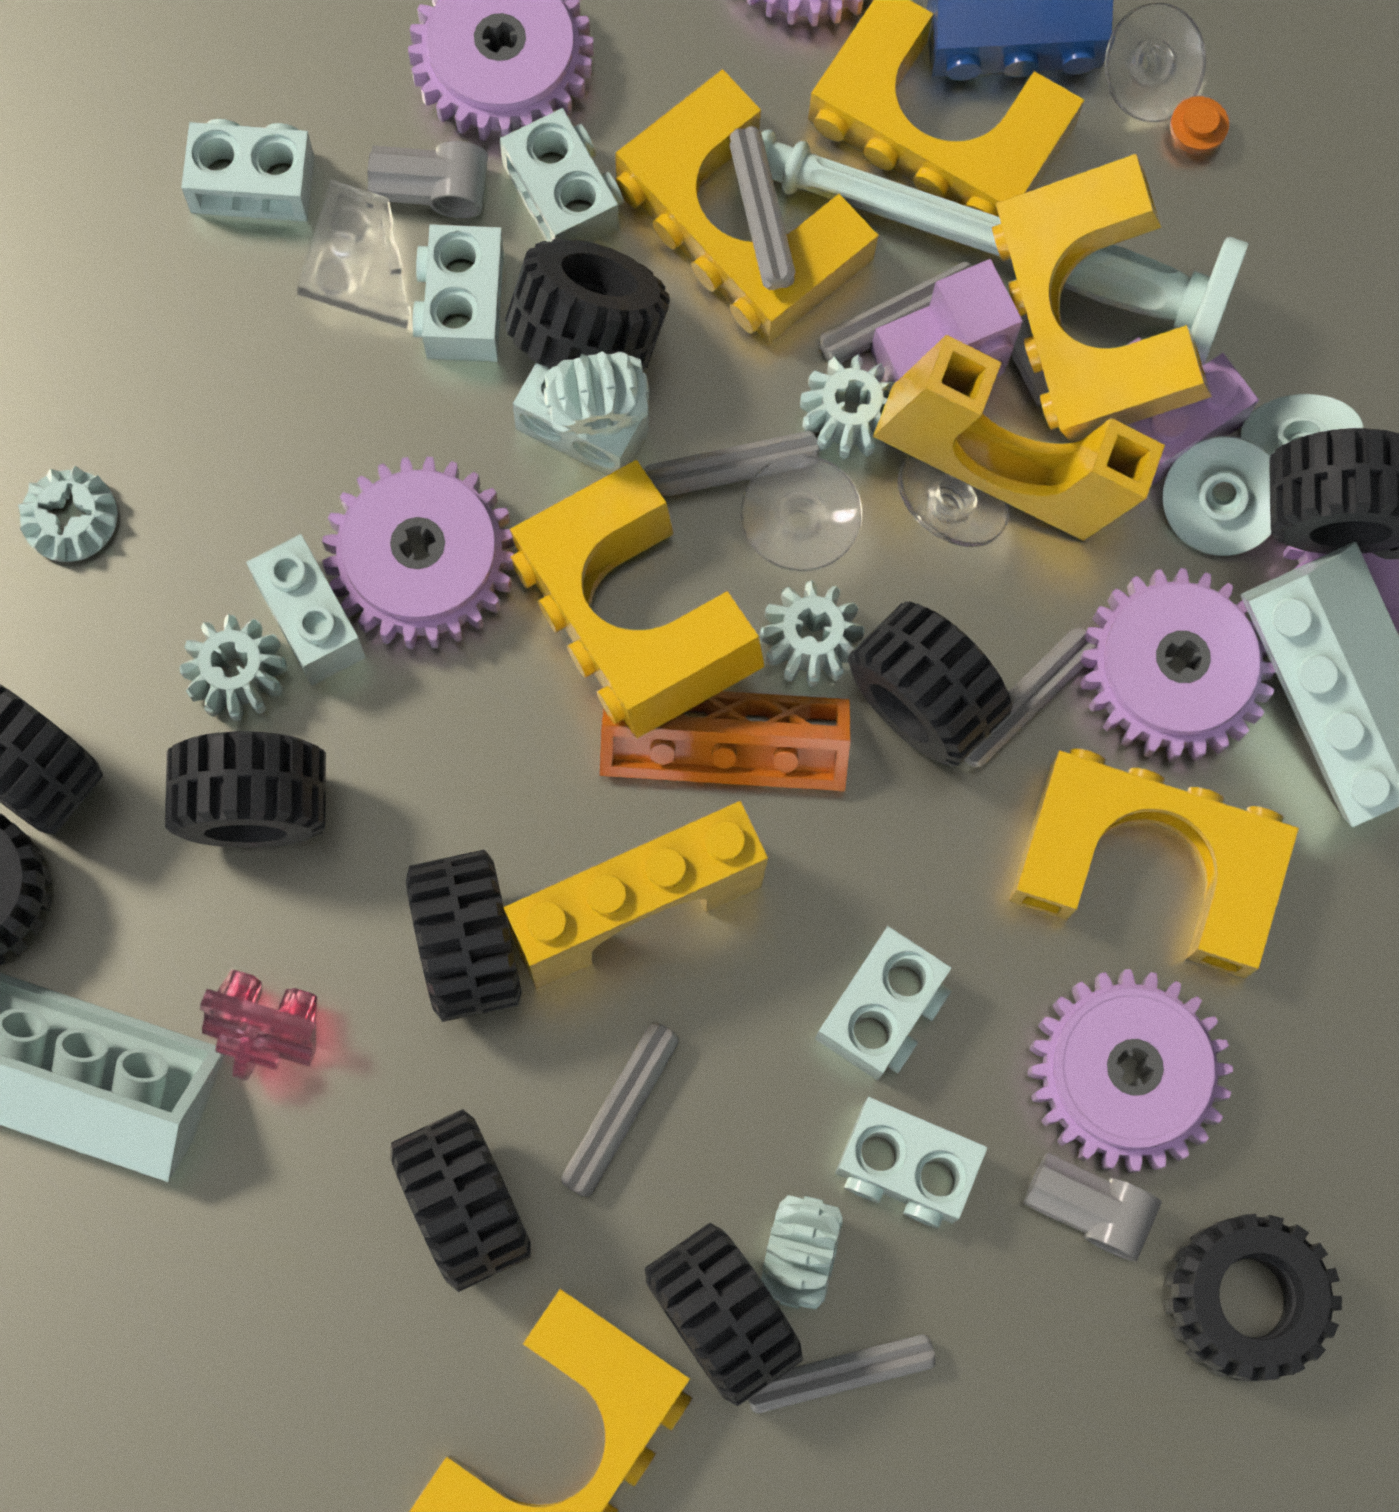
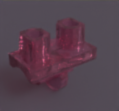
(256, 1032)

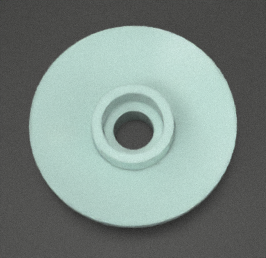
(1296, 417)
(1214, 524)

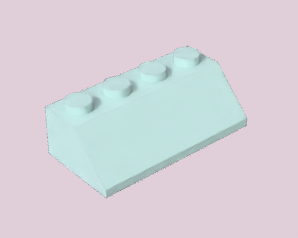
(1339, 673)
(100, 1079)

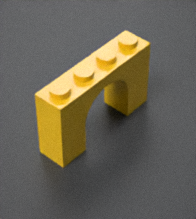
(860, 106)
(664, 175)
(1046, 238)
(1072, 486)
(642, 672)
(1238, 849)
(704, 860)
(625, 1380)

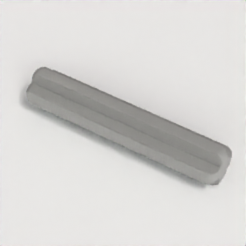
(762, 208)
(858, 333)
(726, 464)
(1034, 692)
(620, 1109)
(846, 1373)

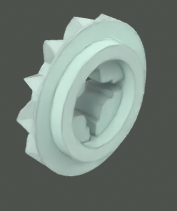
(83, 534)

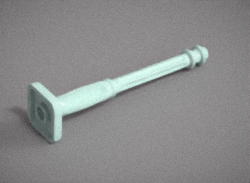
(1107, 275)

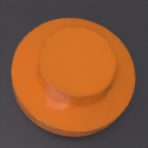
(1199, 125)

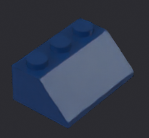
(1017, 36)

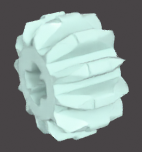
(596, 393)
(827, 401)
(817, 614)
(210, 657)
(802, 1251)

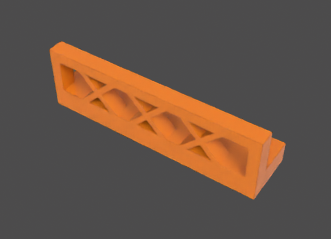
(736, 750)

